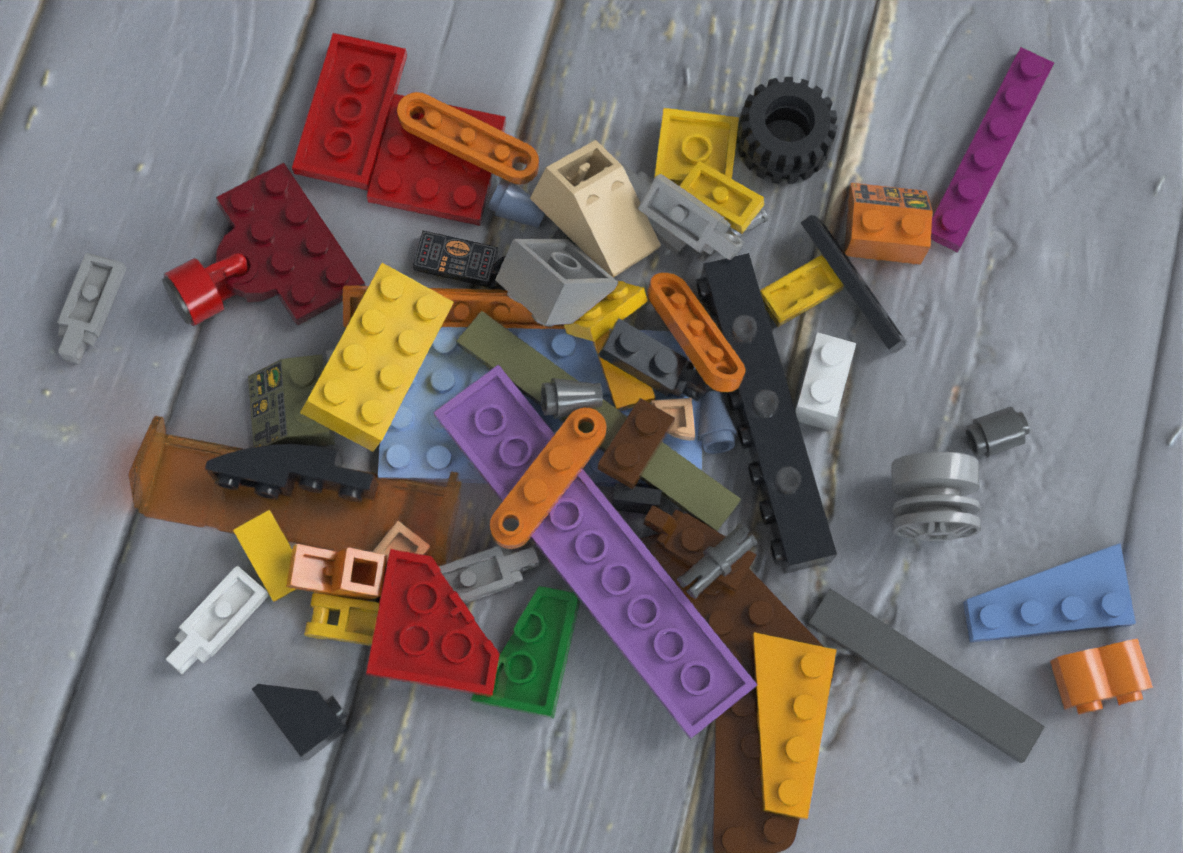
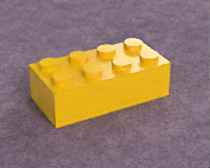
(377, 357)

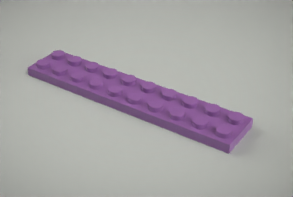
(601, 560)

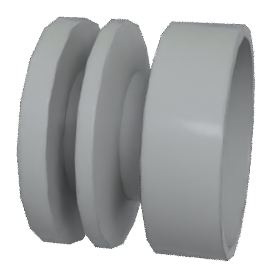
(936, 496)

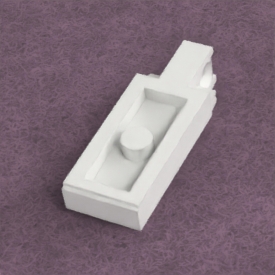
(216, 619)

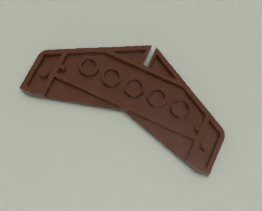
(734, 616)

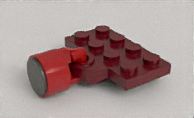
(273, 250)

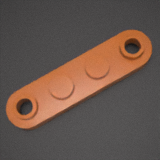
(468, 138)
(696, 332)
(548, 478)

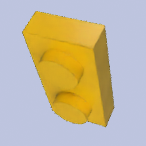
(723, 195)
(601, 317)

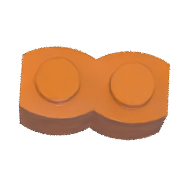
(1101, 675)

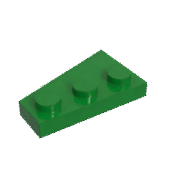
(536, 655)

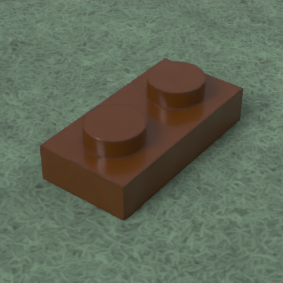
(636, 443)

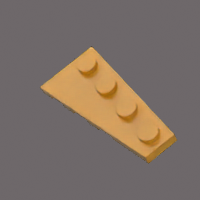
(791, 714)

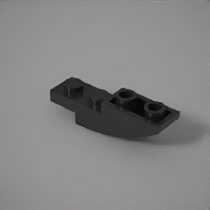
(276, 468)

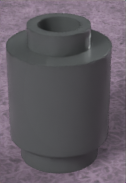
(997, 432)

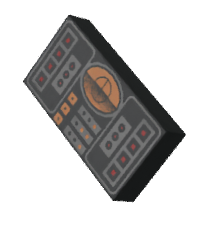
(455, 258)

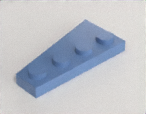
(1063, 599)

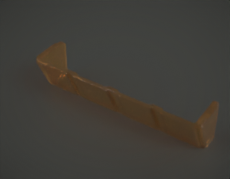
(173, 486)

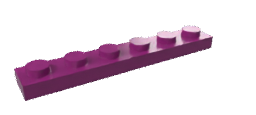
(989, 149)

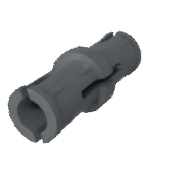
(717, 561)

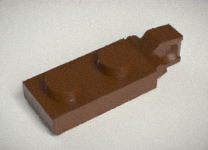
(688, 538)

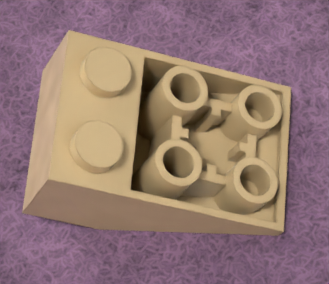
(596, 208)

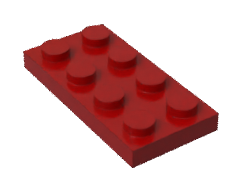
(349, 111)

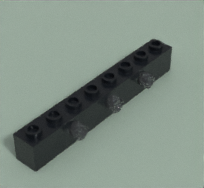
(768, 418)

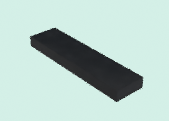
(854, 283)

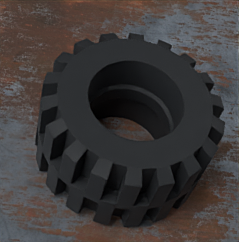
(792, 103)

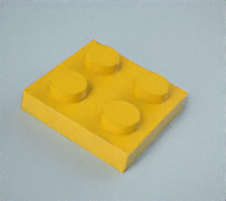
(694, 138)

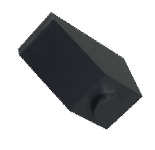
(303, 716)

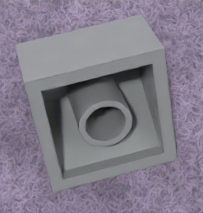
(553, 279)

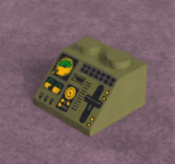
(278, 397)

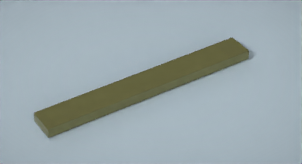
(667, 471)

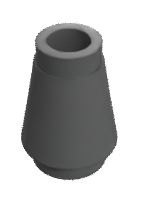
(564, 396)

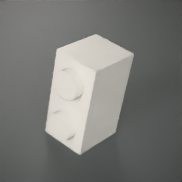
(824, 381)

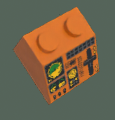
(888, 223)

